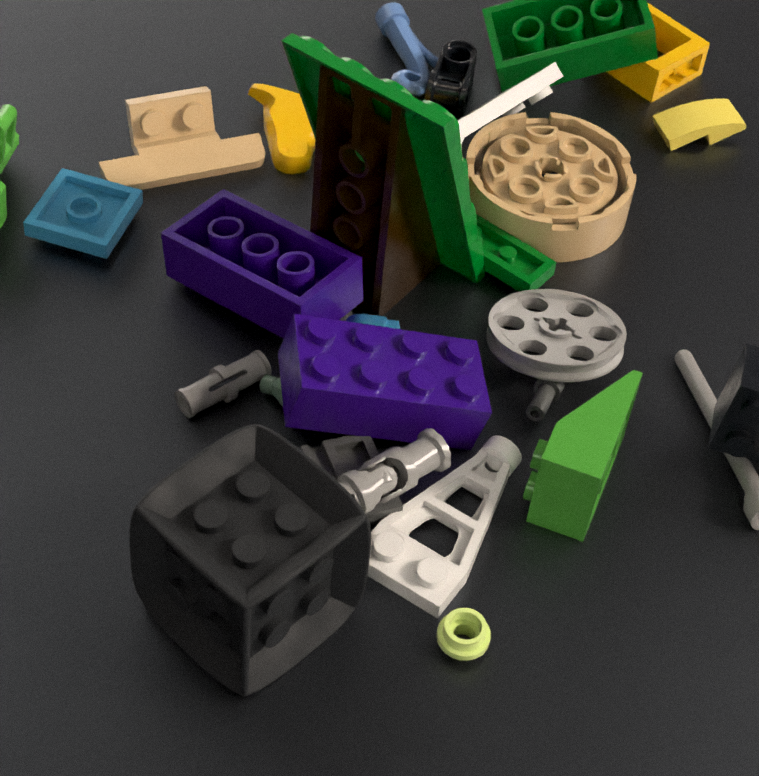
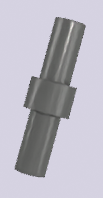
(544, 394)

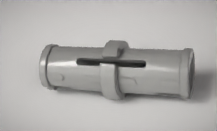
(197, 395)

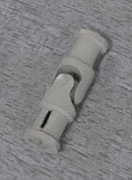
(396, 470)

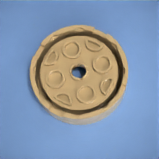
(556, 214)

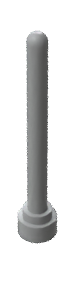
(706, 401)

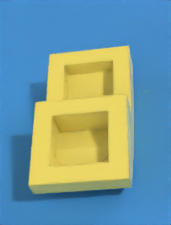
(704, 118)

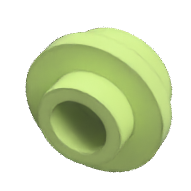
(465, 622)

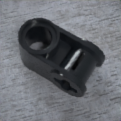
(453, 75)

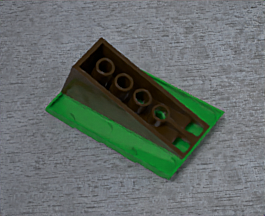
(385, 175)

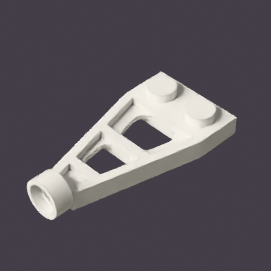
(511, 100)
(417, 570)

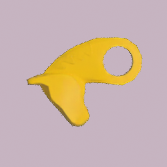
(286, 128)

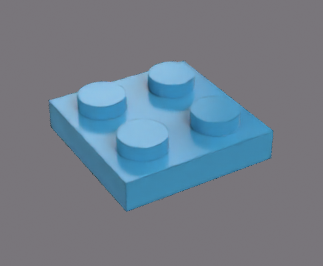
(83, 213)

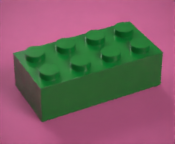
(574, 34)

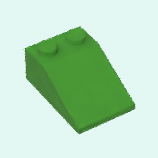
(579, 460)

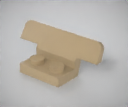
(179, 143)

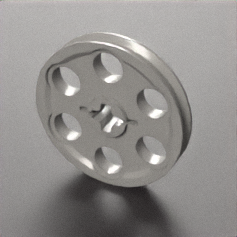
(556, 335)

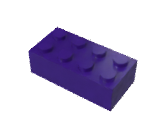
(261, 264)
(381, 382)

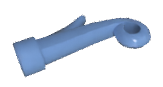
(395, 25)

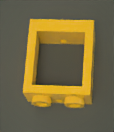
(681, 61)

